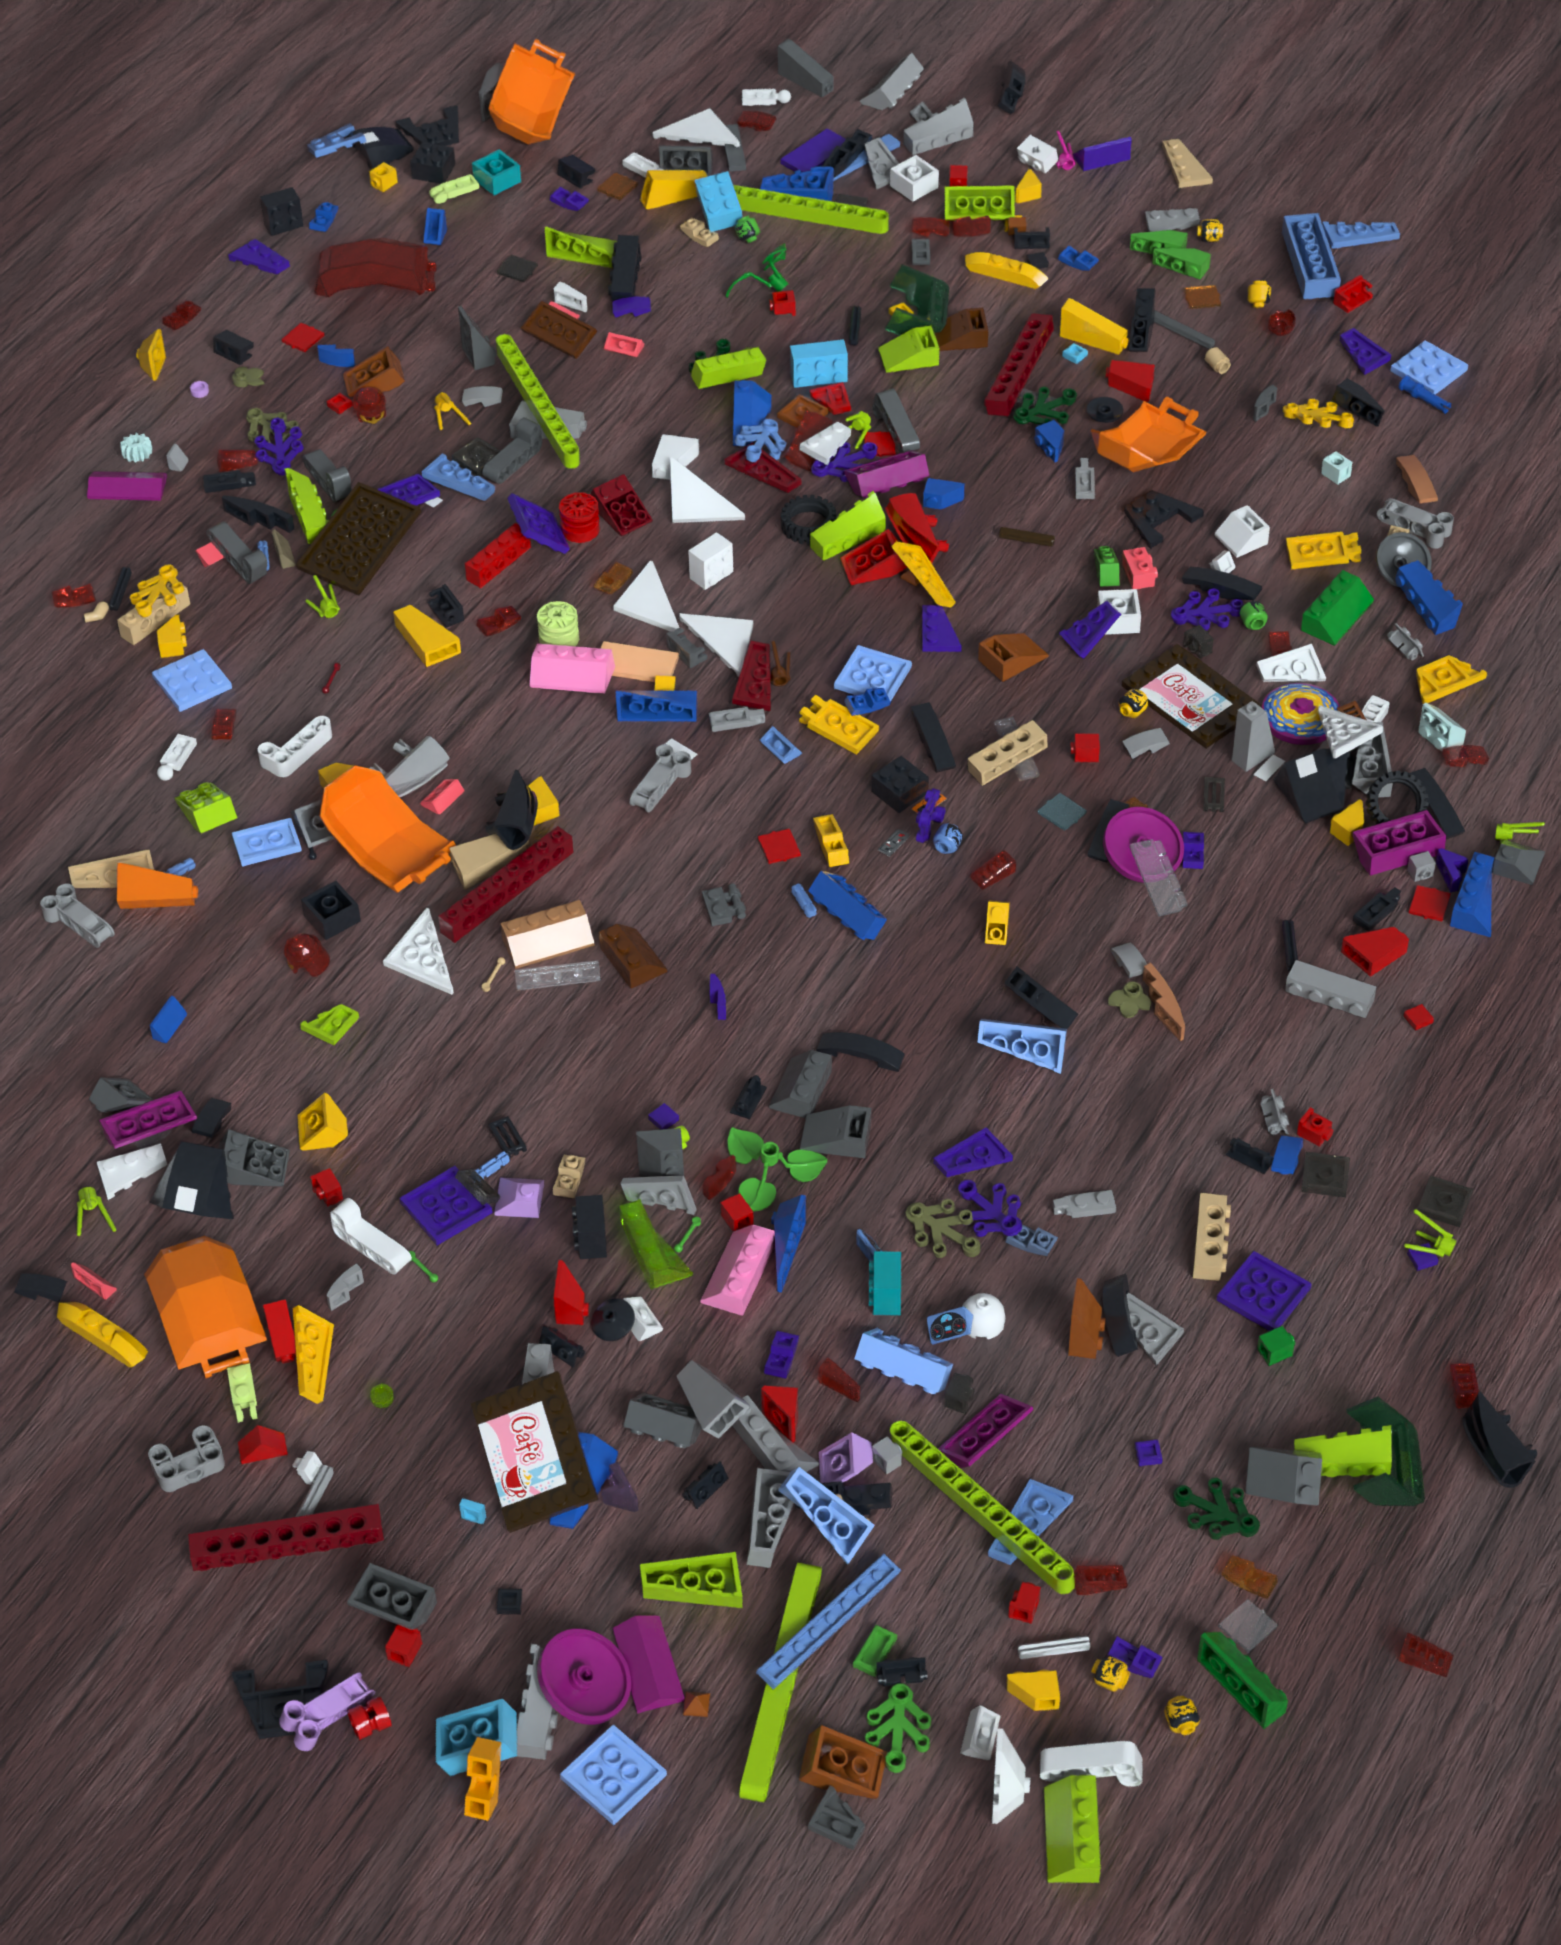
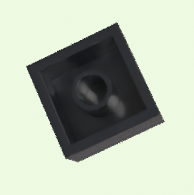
(432, 163)
(281, 211)
(899, 784)
(330, 910)
(589, 1227)

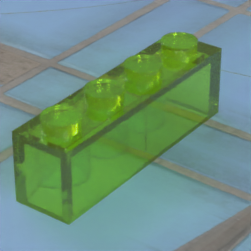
(653, 1253)

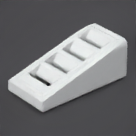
(566, 296)
(1377, 706)

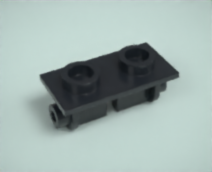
(749, 1098)
(1249, 1156)
(560, 1347)
(709, 1482)
(891, 1670)

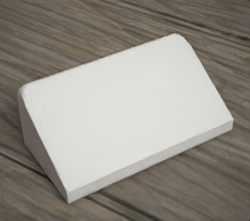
(645, 1321)
(980, 1733)

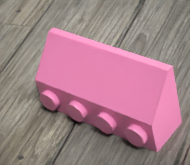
(571, 668)
(740, 1269)

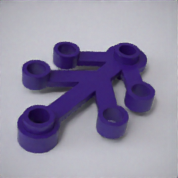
(282, 462)
(820, 469)
(1183, 614)
(929, 813)
(969, 1192)

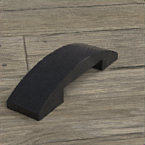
(862, 1046)
(1117, 1315)

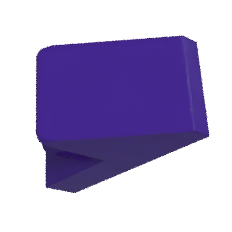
(1451, 868)

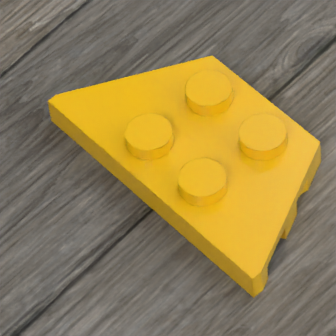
(1445, 677)

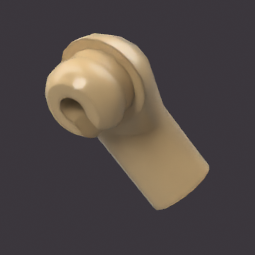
(98, 614)

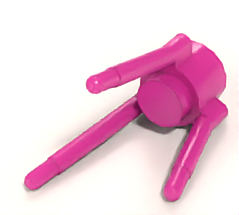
(1066, 158)

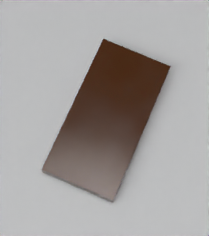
(559, 329)

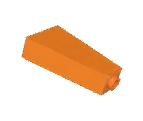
(151, 888)

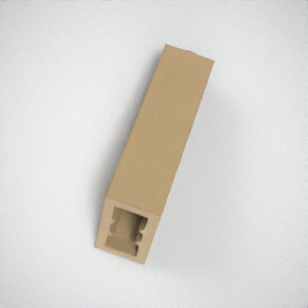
(481, 858)

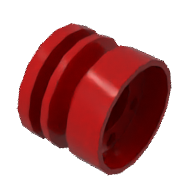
(579, 517)

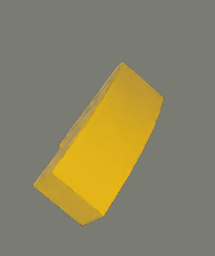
(831, 840)

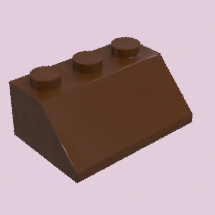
(630, 954)

